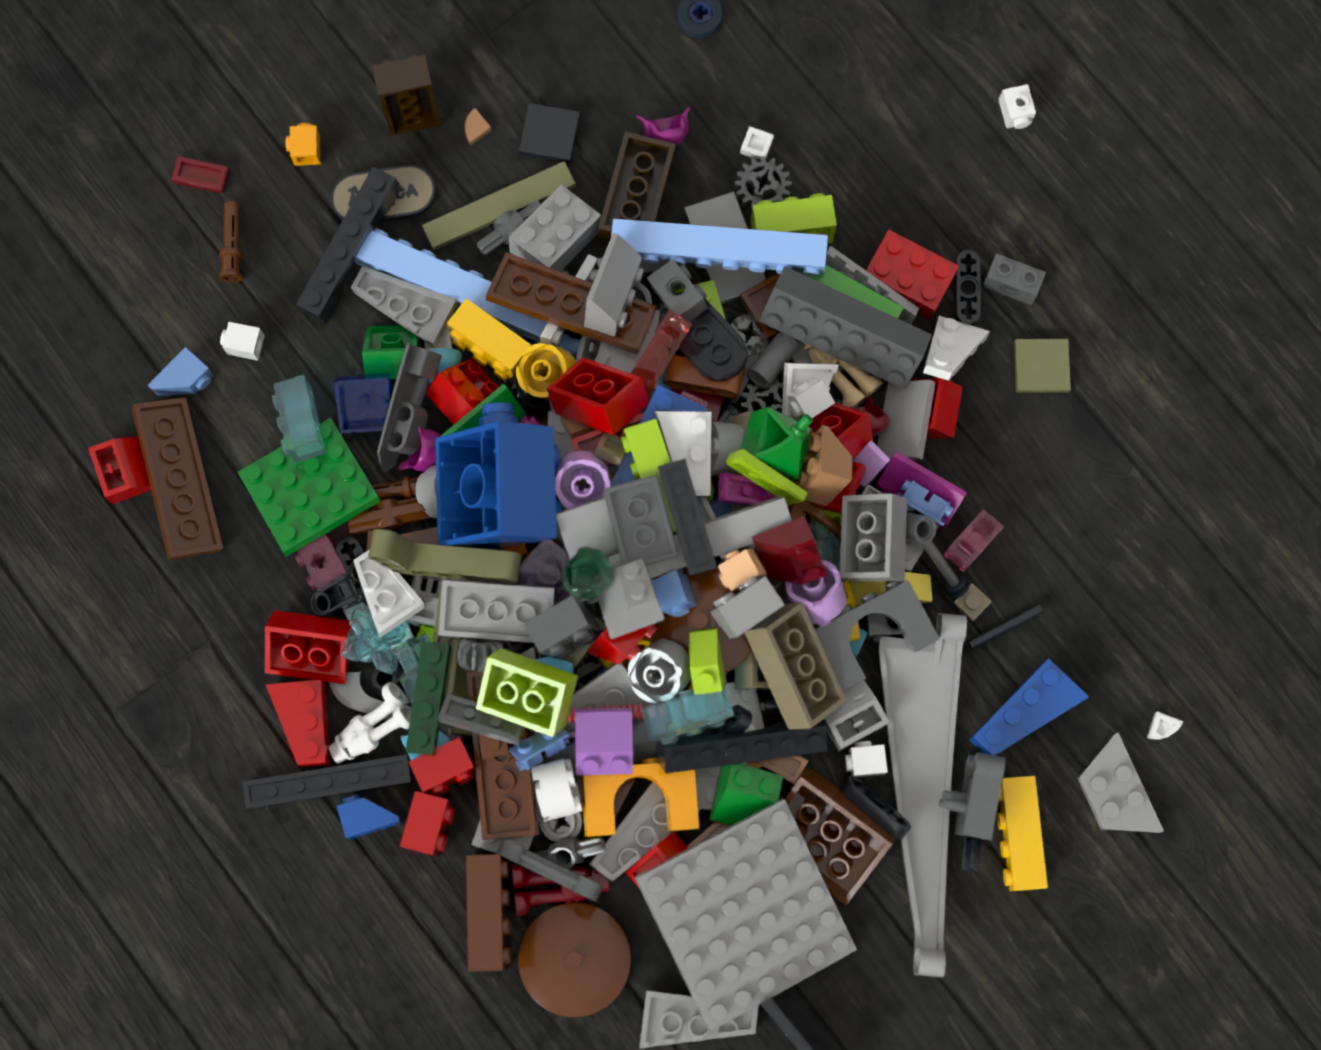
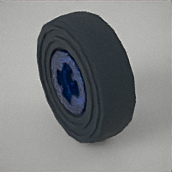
(700, 27)

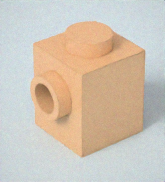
(740, 568)

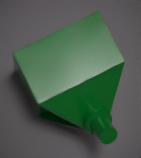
(778, 440)

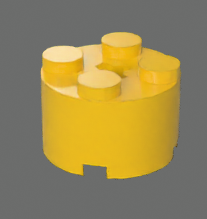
(538, 361)

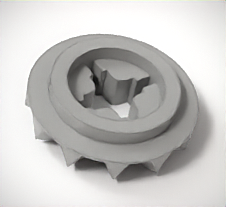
(756, 343)
(550, 829)

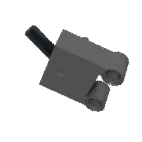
(976, 804)

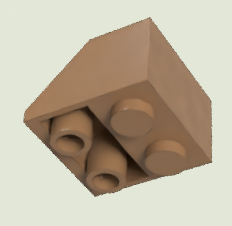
(825, 467)

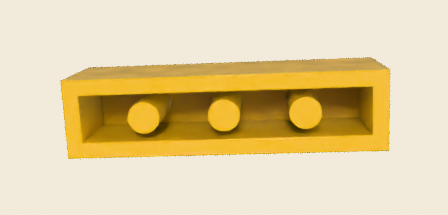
(1021, 835)

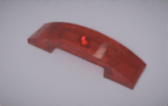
(661, 349)

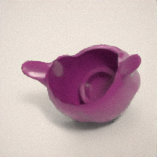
(667, 129)
(425, 455)

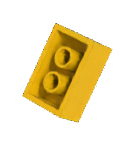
(486, 339)

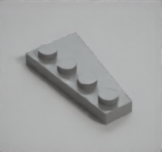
(676, 1019)

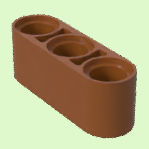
(684, 376)

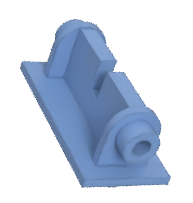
(915, 500)
(529, 750)

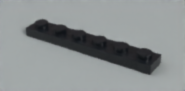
(326, 782)

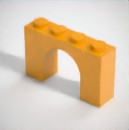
(677, 788)

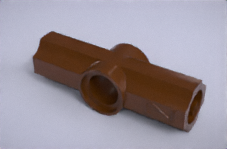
(388, 515)

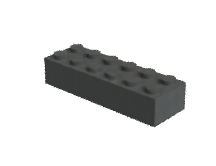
(845, 327)

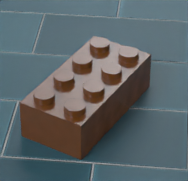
(486, 912)

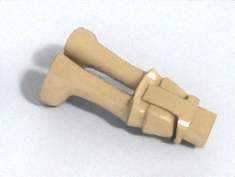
(851, 395)

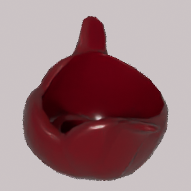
(878, 418)

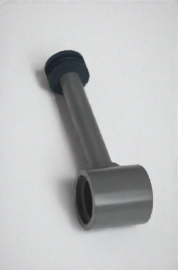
(922, 530)

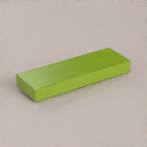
(765, 477)

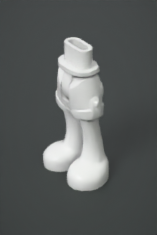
(361, 735)

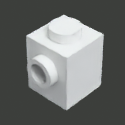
(1017, 107)
(242, 340)
(809, 398)
(866, 760)

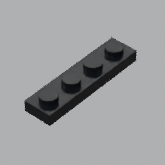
(687, 516)

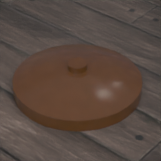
(706, 590)
(574, 959)

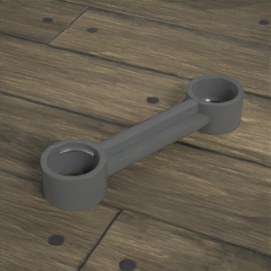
(549, 870)

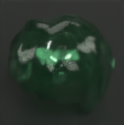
(588, 573)

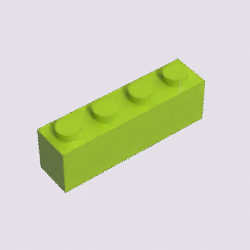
(648, 453)

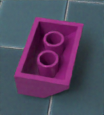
(902, 469)

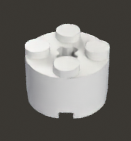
(556, 789)

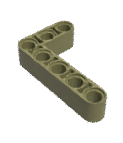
(443, 561)

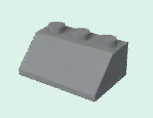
(613, 287)

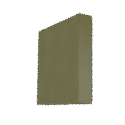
(1042, 366)

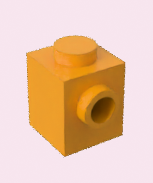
(304, 144)

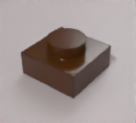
(493, 747)

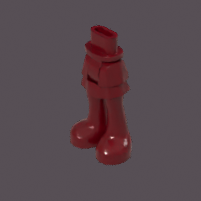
(526, 899)

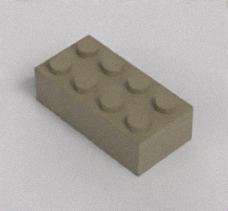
(795, 666)

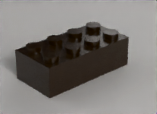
(407, 94)
(637, 181)

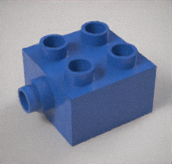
(497, 482)

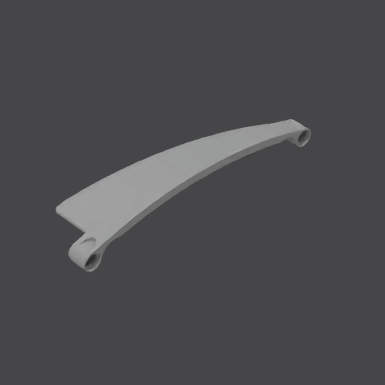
(922, 711)

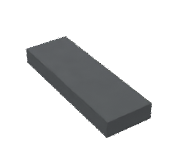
(464, 715)

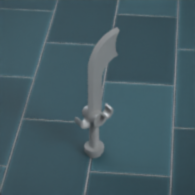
(354, 697)

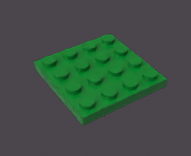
(311, 495)

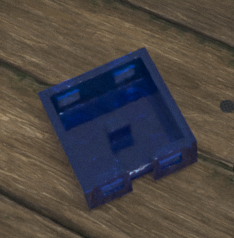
(362, 402)

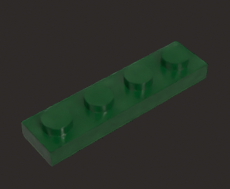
(428, 698)

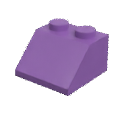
(603, 741)

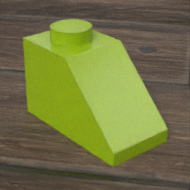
(706, 661)

